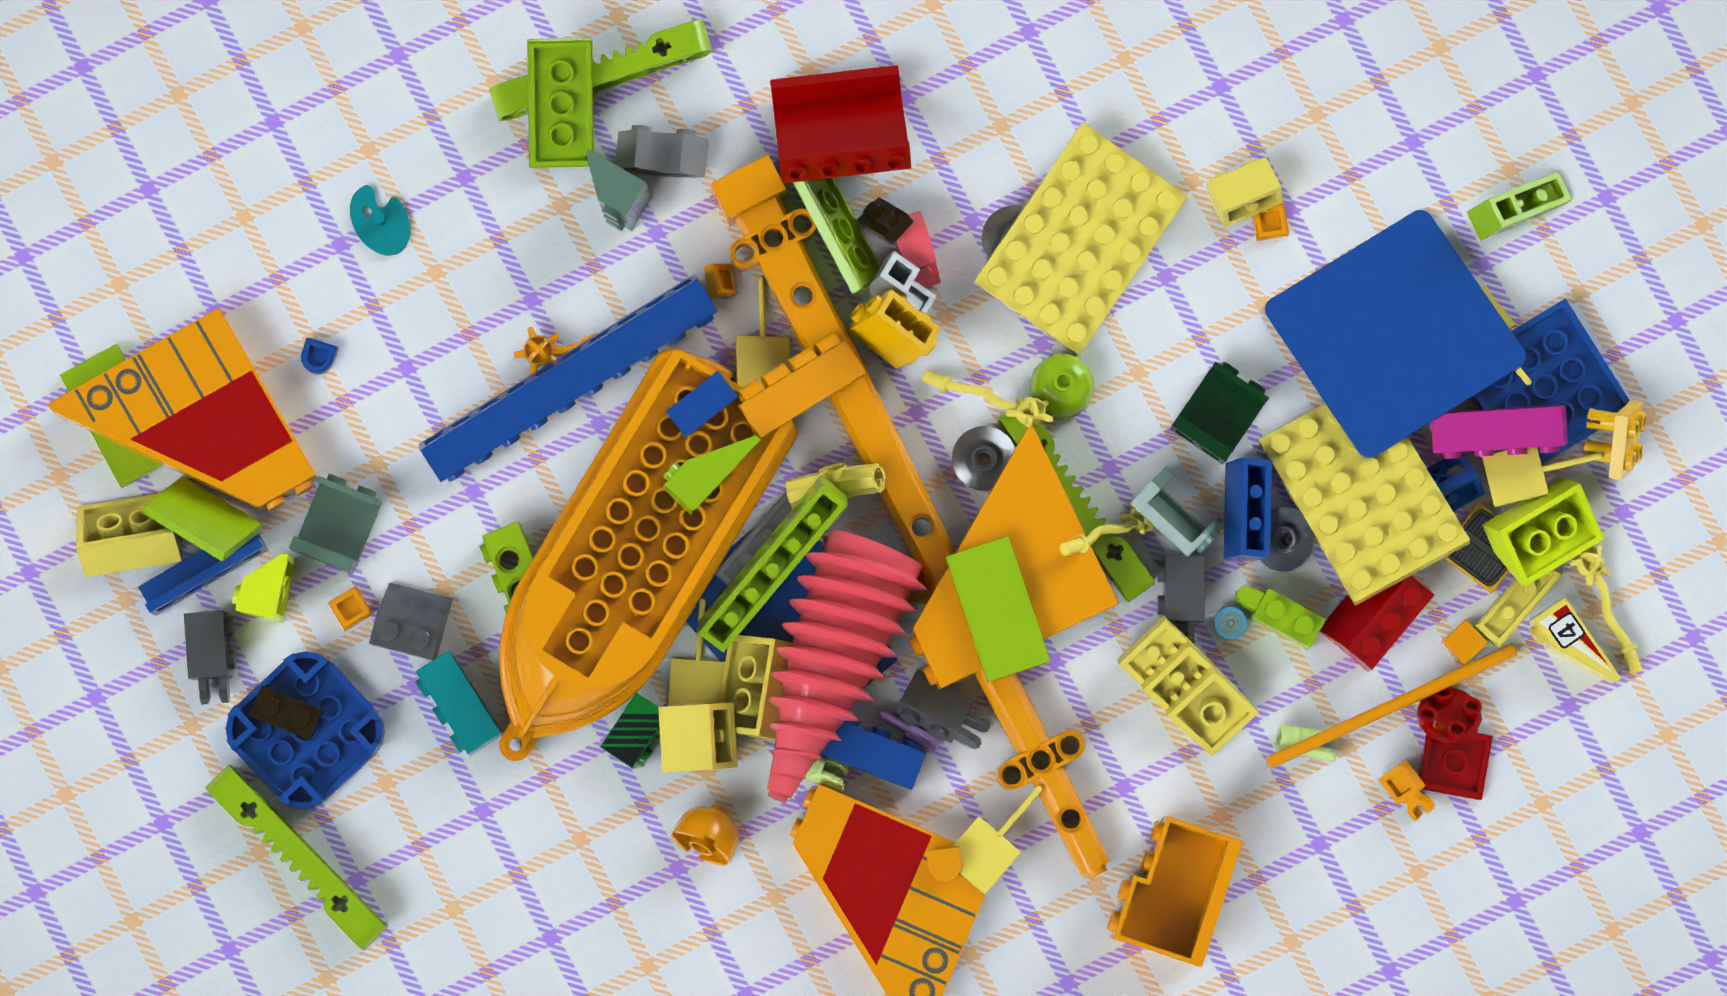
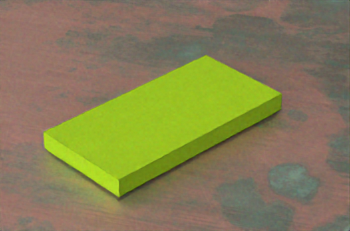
(560, 101)
(840, 232)
(124, 463)
(997, 609)

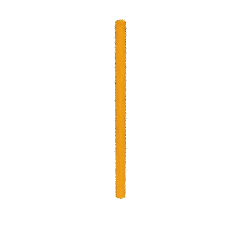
(1391, 706)

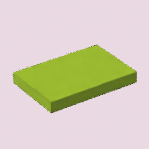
(202, 518)

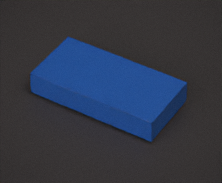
(701, 404)

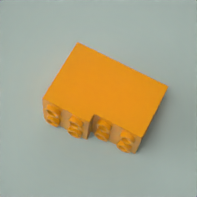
(1180, 893)

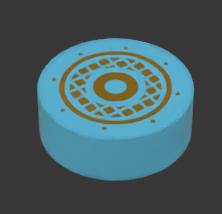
(1230, 623)

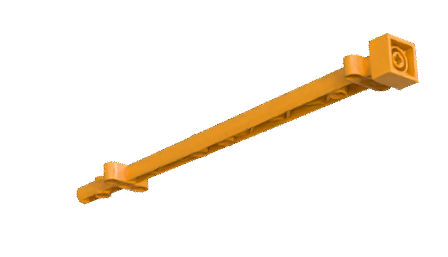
(755, 203)

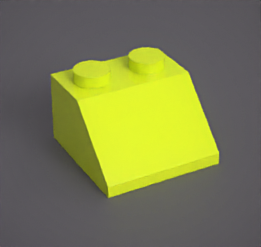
(266, 590)

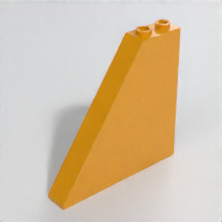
(1038, 518)

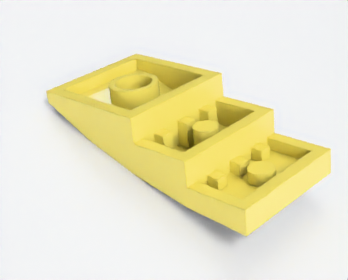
(1187, 686)

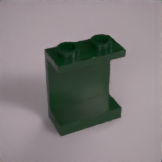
(1220, 412)

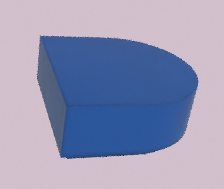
(318, 356)

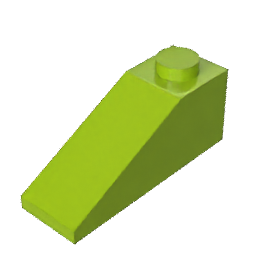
(1518, 205)
(702, 474)

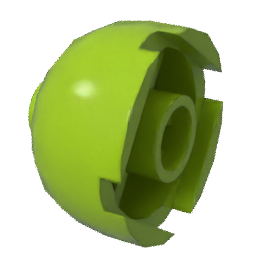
(1064, 383)

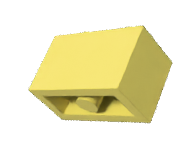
(1244, 191)

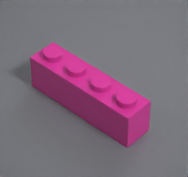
(1500, 429)

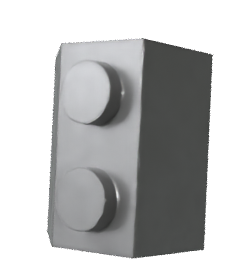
(411, 622)

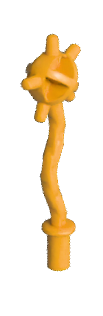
(540, 350)

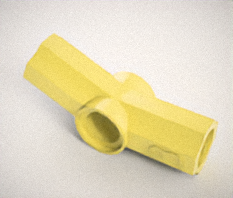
(851, 480)

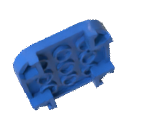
(300, 769)

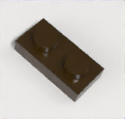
(885, 220)
(286, 712)

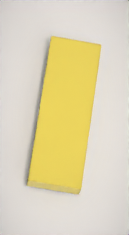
(1514, 607)

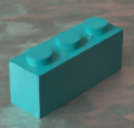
(457, 703)

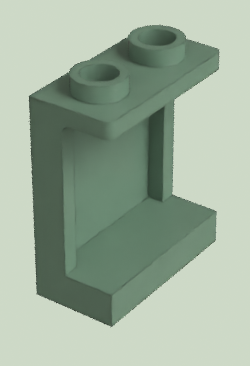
(1172, 518)

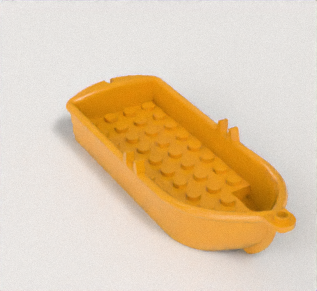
(626, 559)

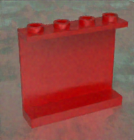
(840, 124)

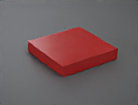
(1456, 766)

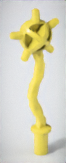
(1028, 411)
(1082, 543)
(1591, 565)

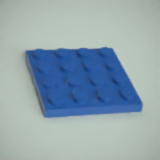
(1562, 371)

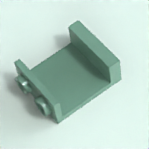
(337, 524)

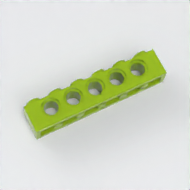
(496, 545)
(772, 563)

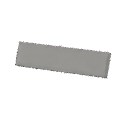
(754, 540)

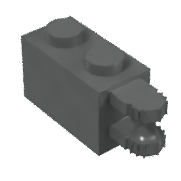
(1182, 591)
(210, 651)
(941, 712)

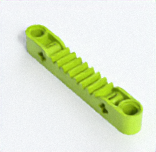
(683, 45)
(1127, 574)
(233, 794)

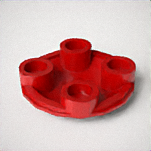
(1449, 715)

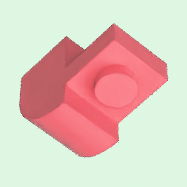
(918, 249)

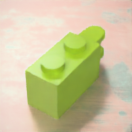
(1281, 615)

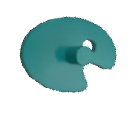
(387, 227)

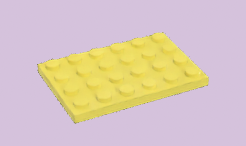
(1080, 239)
(1369, 515)

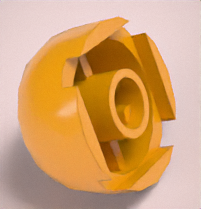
(708, 833)

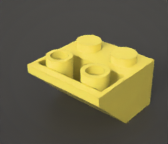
(698, 737)

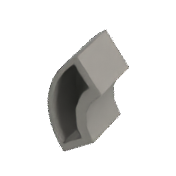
(661, 153)

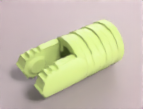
(1290, 734)
(825, 778)

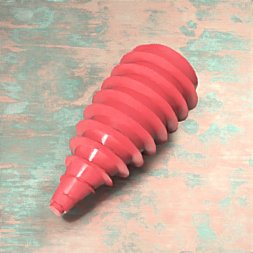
(835, 647)

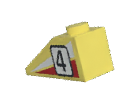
(1567, 636)

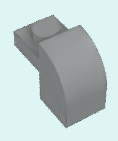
(899, 275)

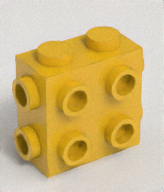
(894, 329)

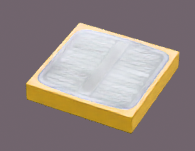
(1478, 558)

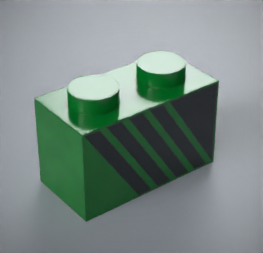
(634, 732)

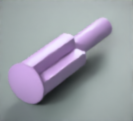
(913, 732)

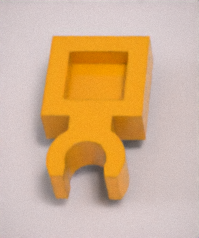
(1405, 786)

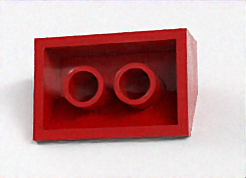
(1375, 624)

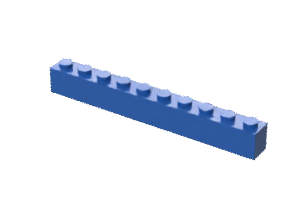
(568, 378)

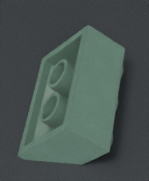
(618, 192)

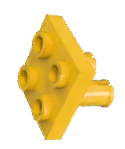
(1625, 447)

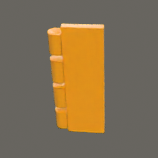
(795, 392)

